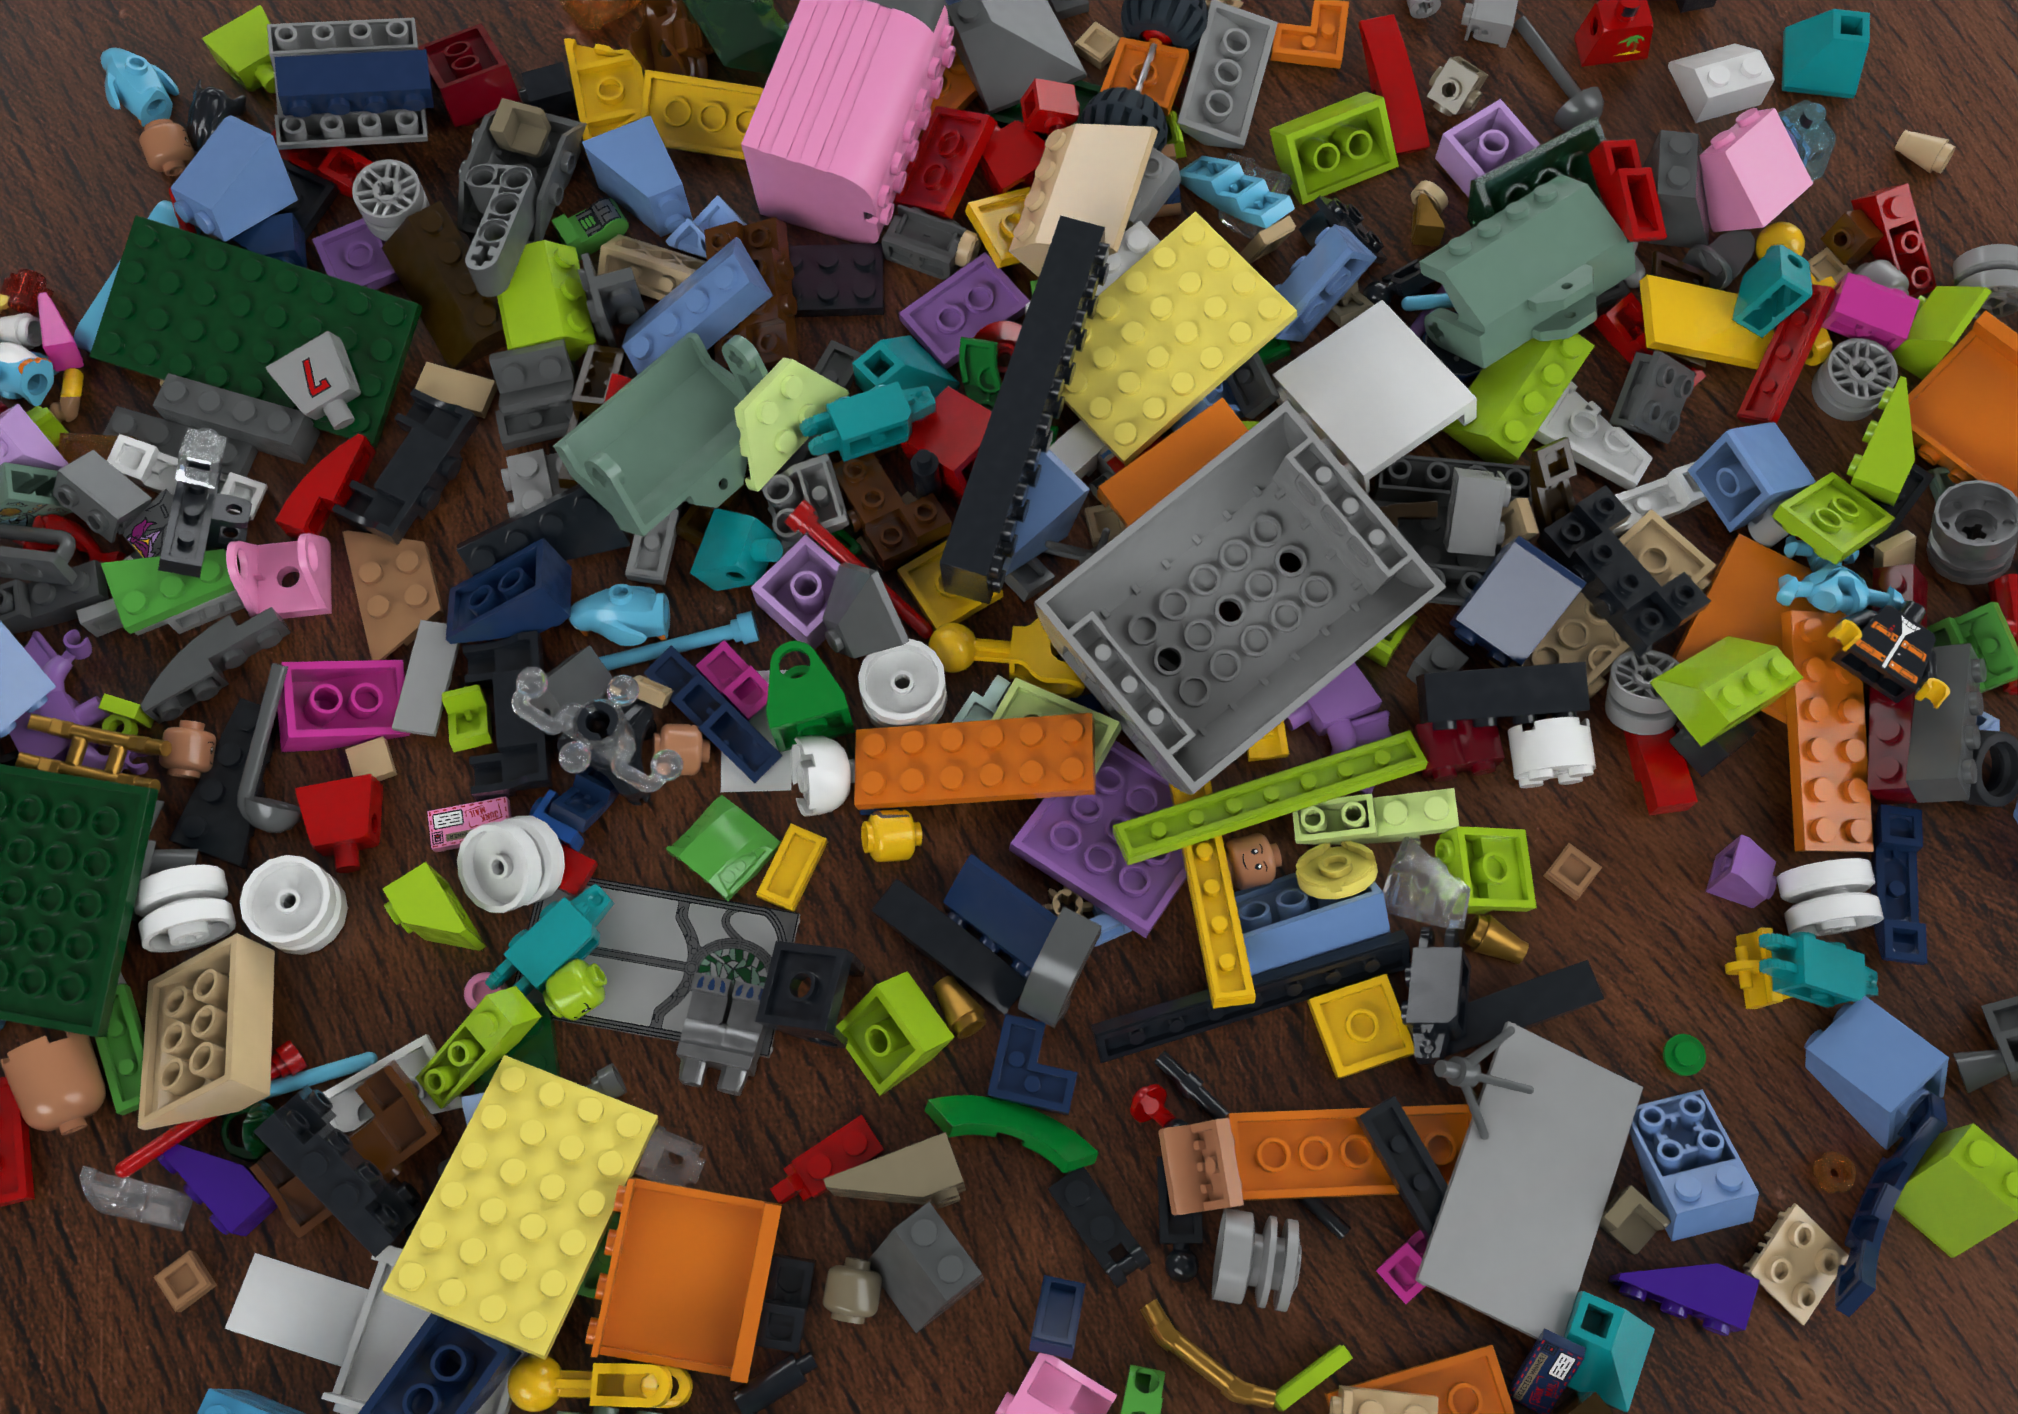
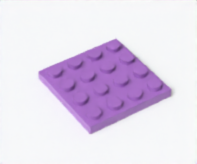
(1076, 845)

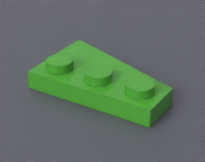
(150, 595)

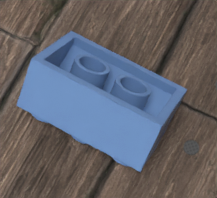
(1322, 279)

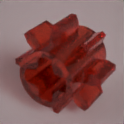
(24, 289)

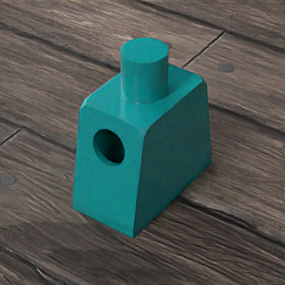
(1772, 290)
(735, 551)

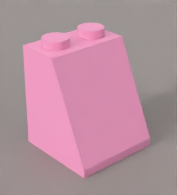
(1751, 172)

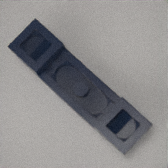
(1894, 866)

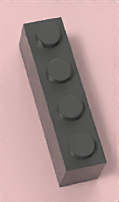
(239, 417)
(1944, 738)

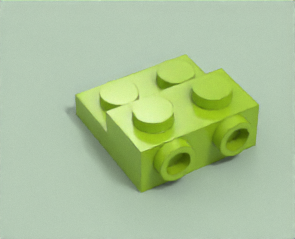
(1492, 865)

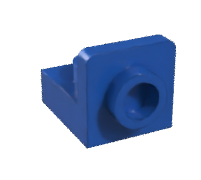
(565, 833)

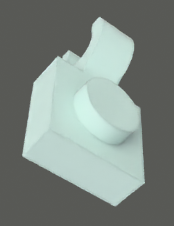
(983, 708)

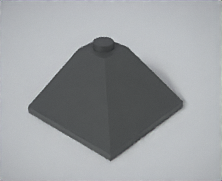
(1010, 46)

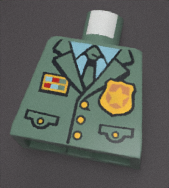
(26, 494)

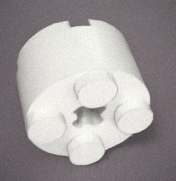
(1552, 750)

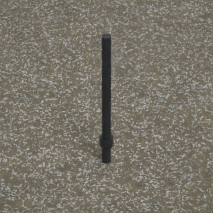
(1191, 1087)

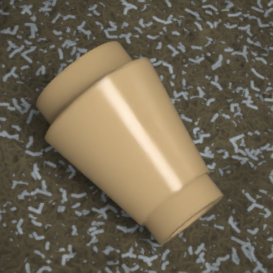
(1925, 150)

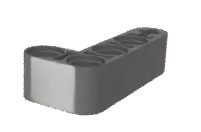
(508, 202)

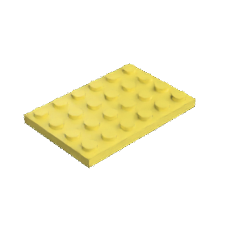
(1170, 336)
(521, 1207)

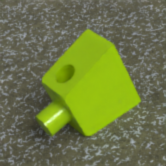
(244, 50)

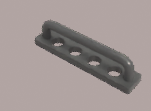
(36, 564)

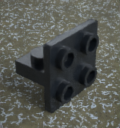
(1348, 216)

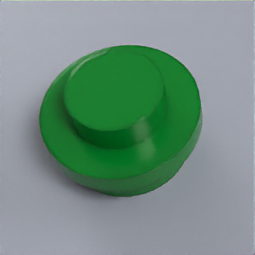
(1684, 1055)

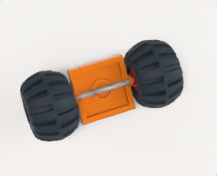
(1148, 64)

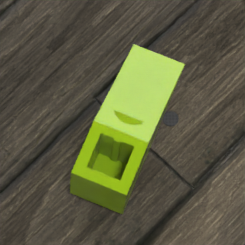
(1889, 451)
(478, 1044)

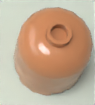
(55, 1082)

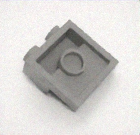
(531, 478)

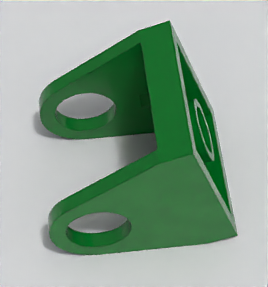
(807, 703)

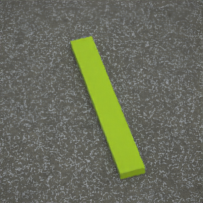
(1268, 797)

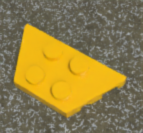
(605, 86)

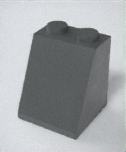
(1680, 188)
(924, 1267)

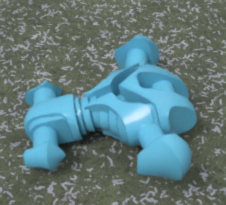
(1831, 585)

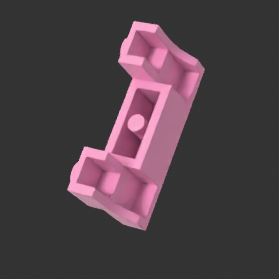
(1057, 1389)

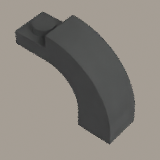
(1059, 967)

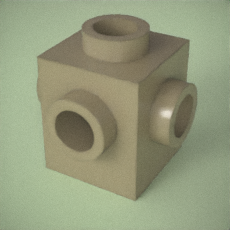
(1456, 86)

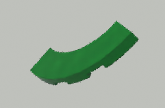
(981, 373)
(988, 1116)

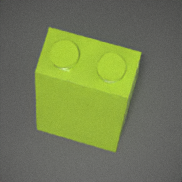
(1961, 1190)

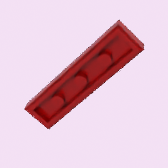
(1785, 359)

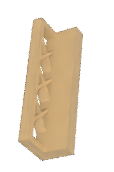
(653, 267)

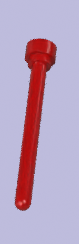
(806, 521)
(284, 1062)

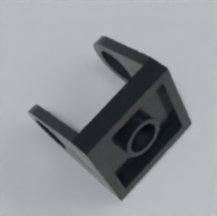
(816, 1013)

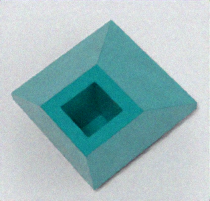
(1826, 53)
(901, 361)
(1614, 1349)

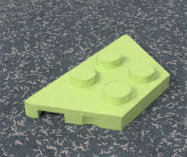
(773, 413)

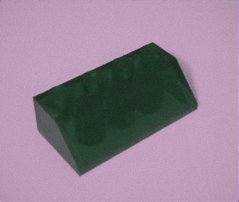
(741, 31)
(1520, 176)

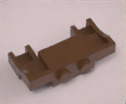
(773, 324)
(881, 516)
(387, 1139)

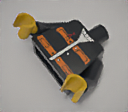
(1891, 652)

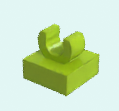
(125, 713)

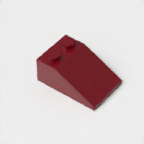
(469, 74)

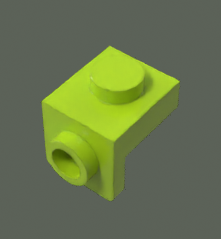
(467, 718)

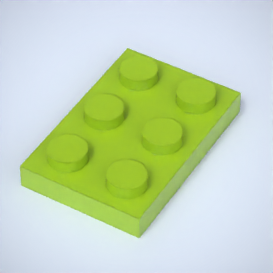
(1832, 518)

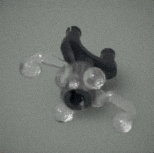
(585, 733)

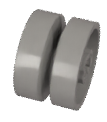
(387, 195)
(1994, 268)
(1854, 379)
(1632, 700)

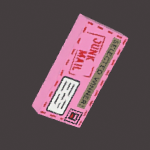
(452, 824)

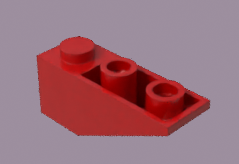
(1903, 241)

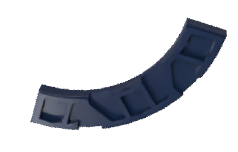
(1876, 1205)

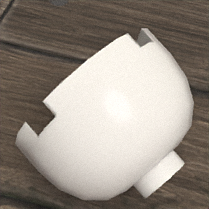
(821, 773)

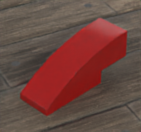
(1628, 190)
(1624, 329)
(324, 487)
(1661, 772)

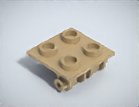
(1796, 1262)

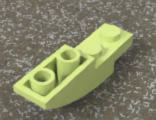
(1377, 818)

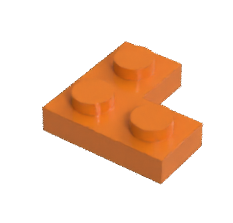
(1315, 44)

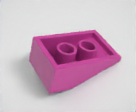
(338, 703)

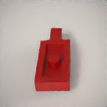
(838, 1152)

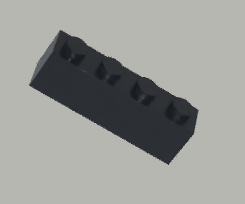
(1502, 693)

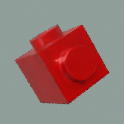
(1049, 106)

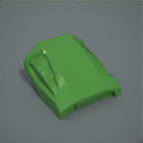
(725, 847)

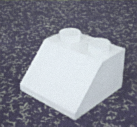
(1722, 80)

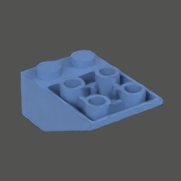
(1691, 1166)

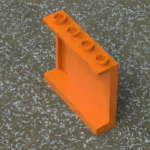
(1969, 407)
(1171, 462)
(1745, 604)
(684, 1278)

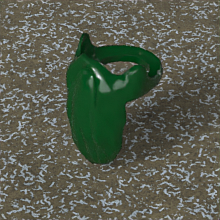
(254, 1146)

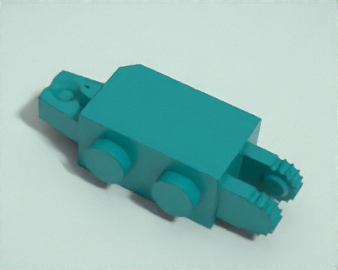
(868, 420)
(561, 935)
(1816, 969)

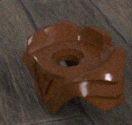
(675, 26)

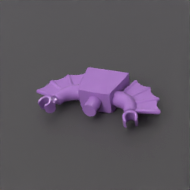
(63, 706)
(1345, 712)

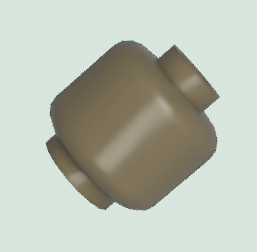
(852, 1291)

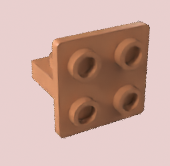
(1201, 1167)

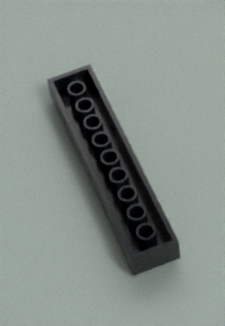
(1024, 411)

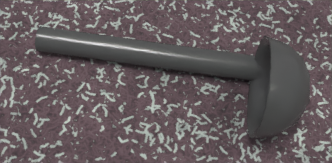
(1581, 103)
(262, 812)

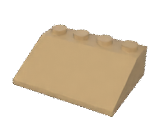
(1085, 176)
(208, 1035)

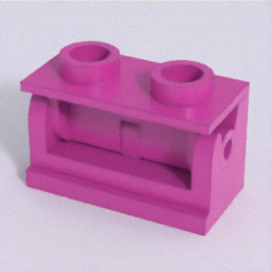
(1871, 311)

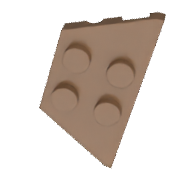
(392, 589)

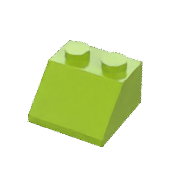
(1938, 326)
(430, 908)
(894, 1032)

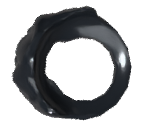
(208, 111)

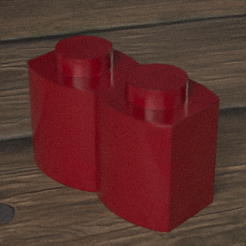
(1459, 750)

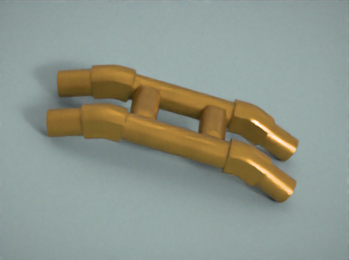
(80, 737)
(1201, 1362)

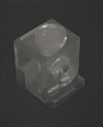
(203, 447)
(658, 1166)

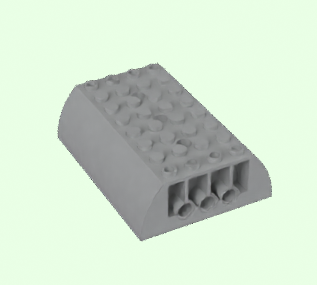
(1223, 543)

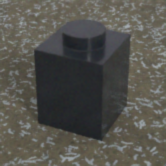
(549, 90)

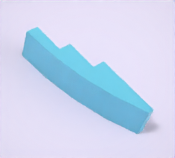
(1233, 192)

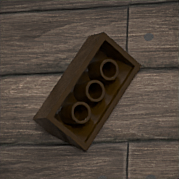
(433, 271)

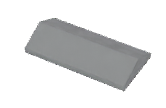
(1226, 76)

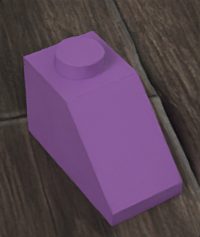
(1743, 873)

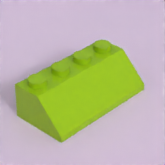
(1518, 396)

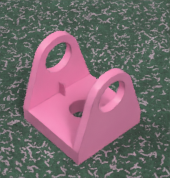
(266, 566)

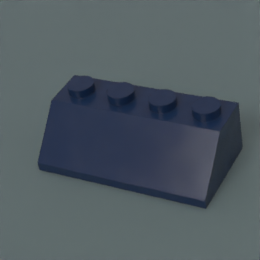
(354, 82)

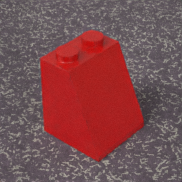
(953, 436)

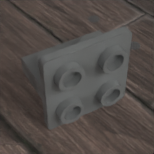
(611, 299)
(534, 376)
(1653, 396)

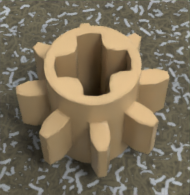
(1067, 897)

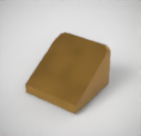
(1426, 223)

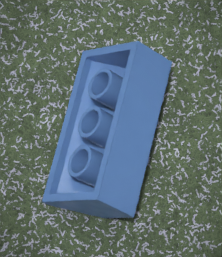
(704, 303)
(1289, 926)

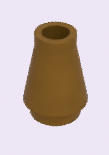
(1494, 939)
(959, 1008)

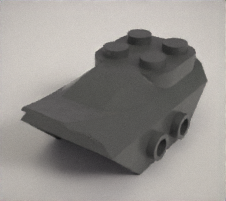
(550, 171)

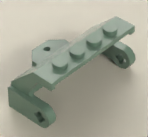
(1527, 272)
(667, 435)

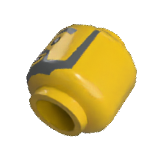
(891, 835)

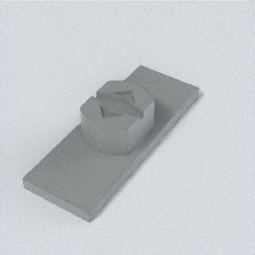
(425, 681)

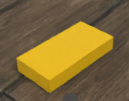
(792, 868)

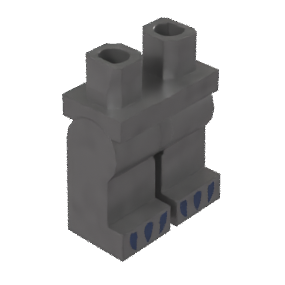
(721, 1033)

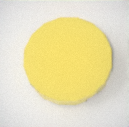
(1336, 871)

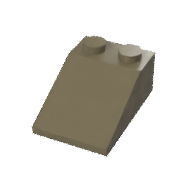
(909, 1176)

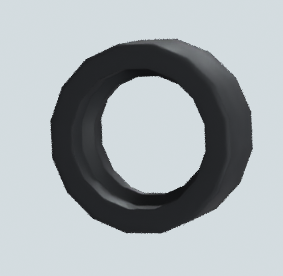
(2004, 775)

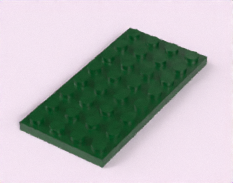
(231, 312)

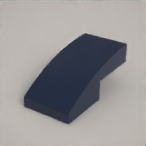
(585, 801)

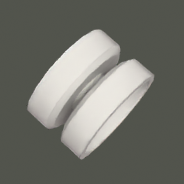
(903, 686)
(510, 863)
(1830, 897)
(293, 905)
(183, 908)

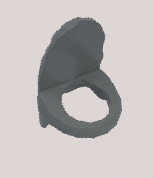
(1723, 257)

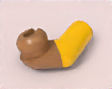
(70, 396)

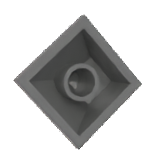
(861, 614)

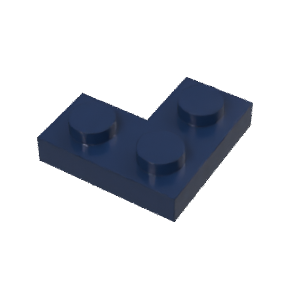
(1020, 1077)

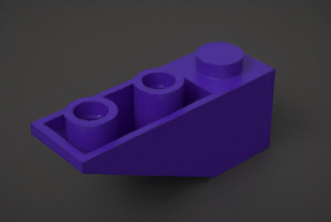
(225, 1187)
(1705, 1291)

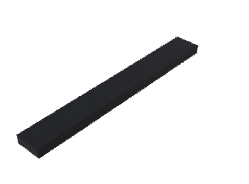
(1272, 989)

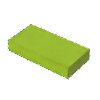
(1311, 1376)

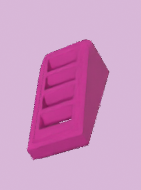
(56, 337)

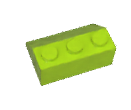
(1335, 146)
(547, 300)
(1725, 685)

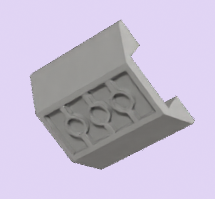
(354, 127)

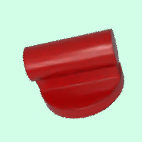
(1149, 1104)

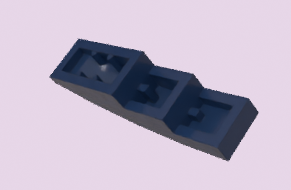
(714, 715)

